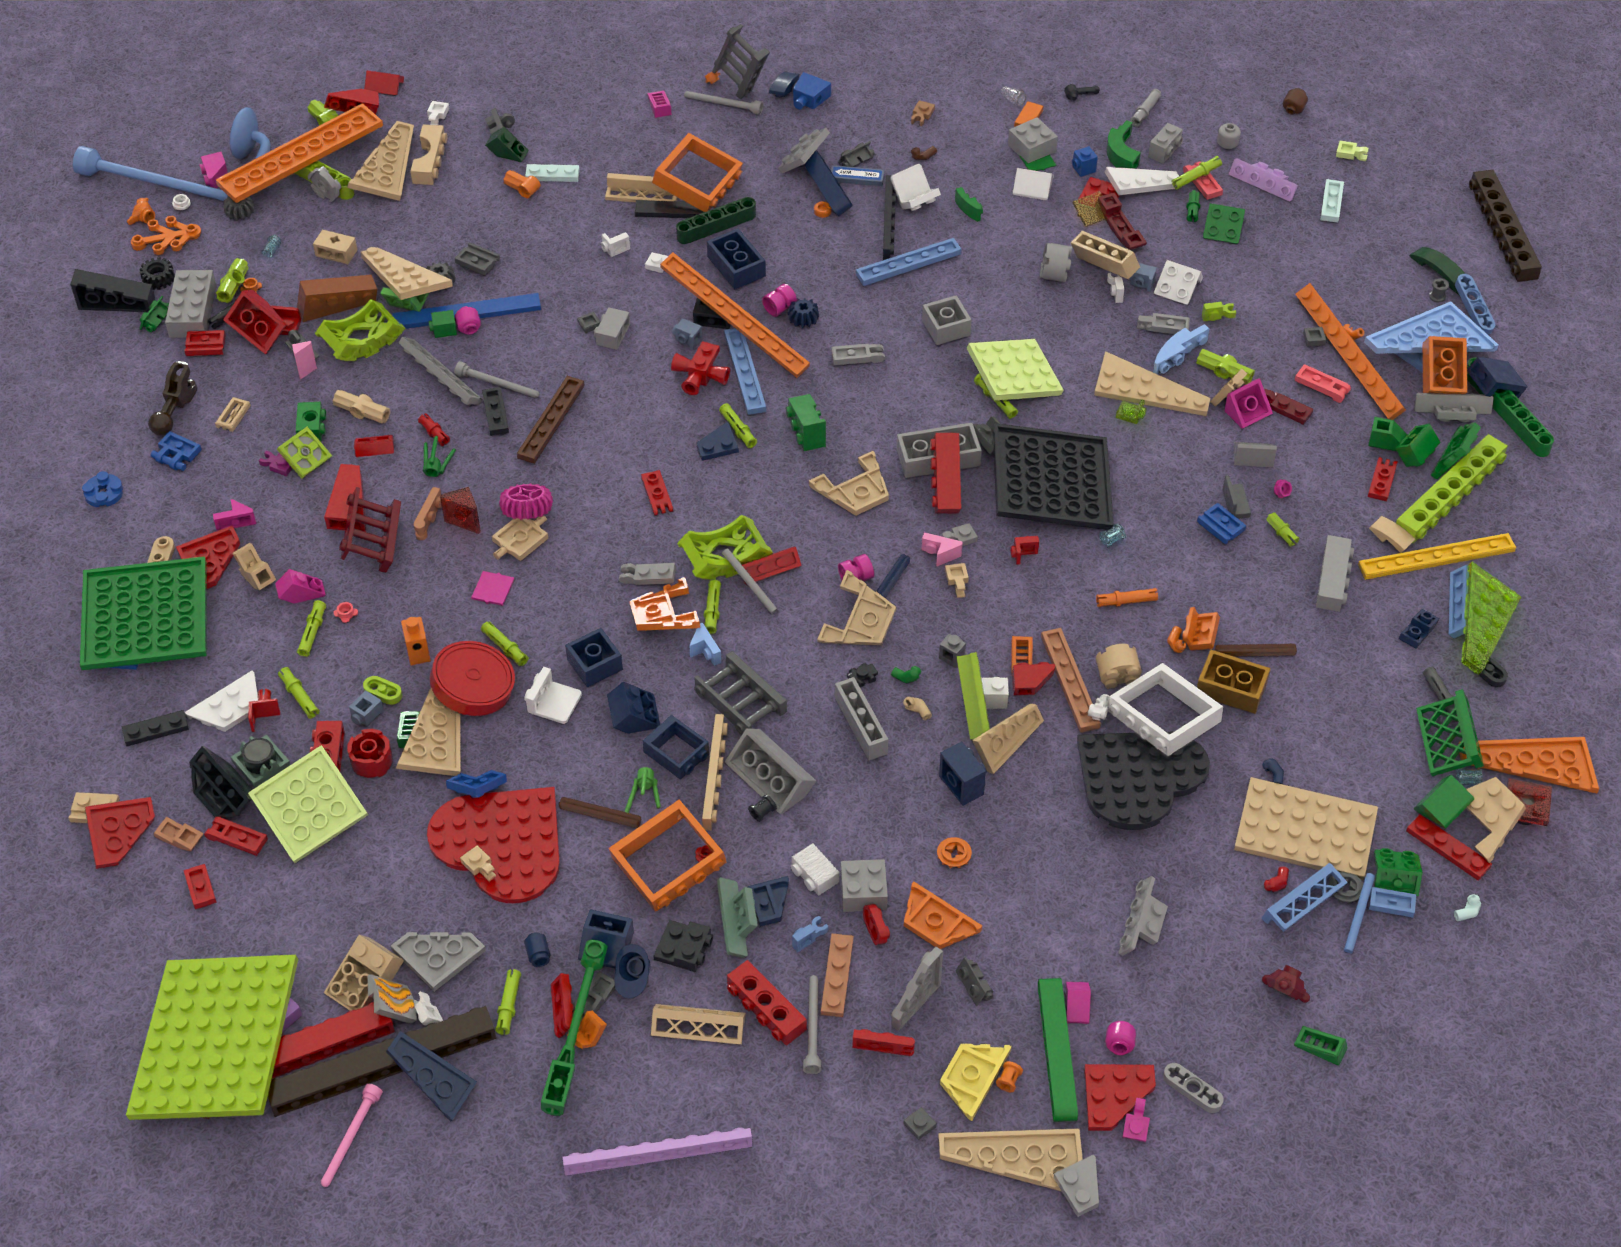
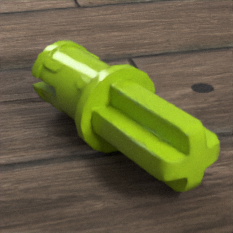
(1282, 529)

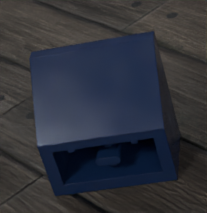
(632, 709)
(610, 929)

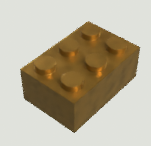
(1233, 681)

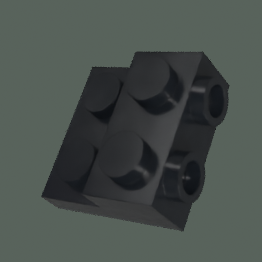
(684, 945)

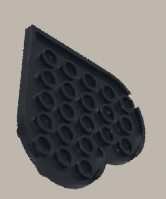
(1134, 781)

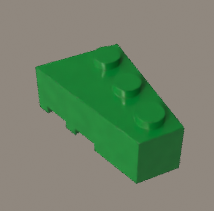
(806, 422)

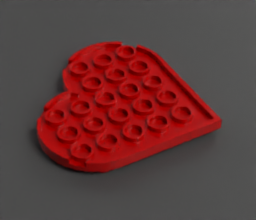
(512, 829)

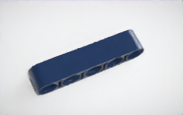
(828, 184)

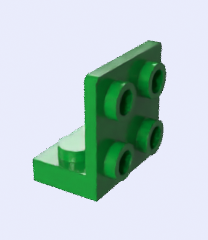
(1224, 223)
(1398, 871)

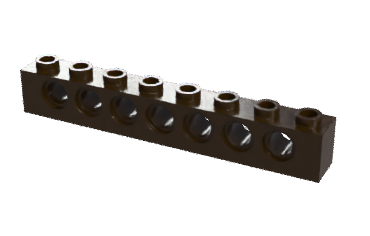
(1505, 225)

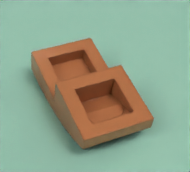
(181, 836)

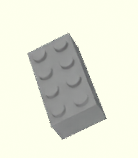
(190, 302)
(916, 455)

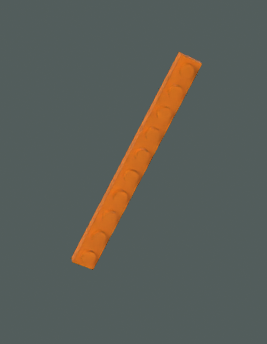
(735, 315)
(1350, 352)

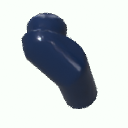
(1273, 766)

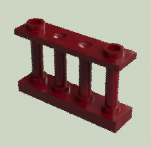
(389, 527)

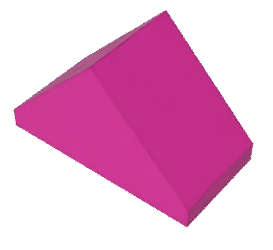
(1078, 1002)

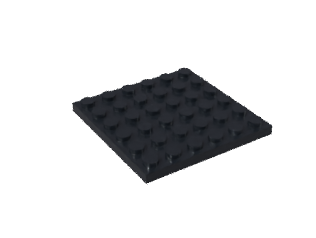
(1052, 476)

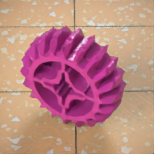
(526, 501)

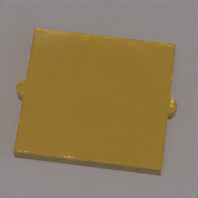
(1089, 209)

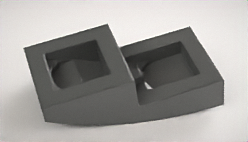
(600, 990)

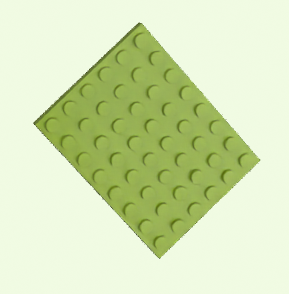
(213, 1038)

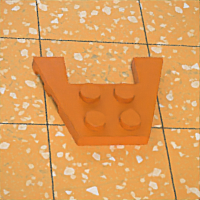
(656, 611)

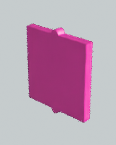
(492, 588)

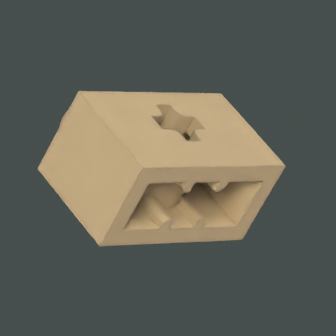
(335, 246)

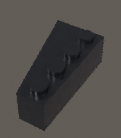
(110, 293)

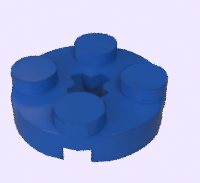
(103, 480)

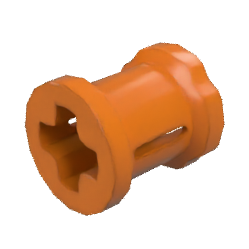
(1009, 1076)

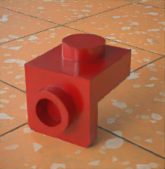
(1024, 546)

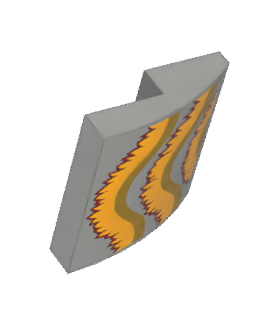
(392, 999)

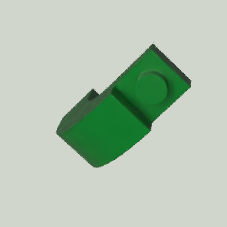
(1117, 152)

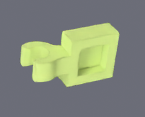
(1349, 150)

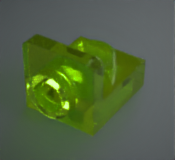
(1131, 412)

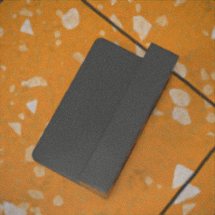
(1236, 499)

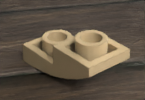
(1395, 534)

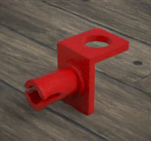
(262, 708)

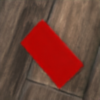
(374, 445)

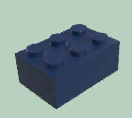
(736, 258)

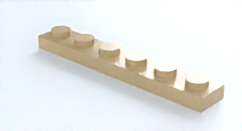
(715, 764)

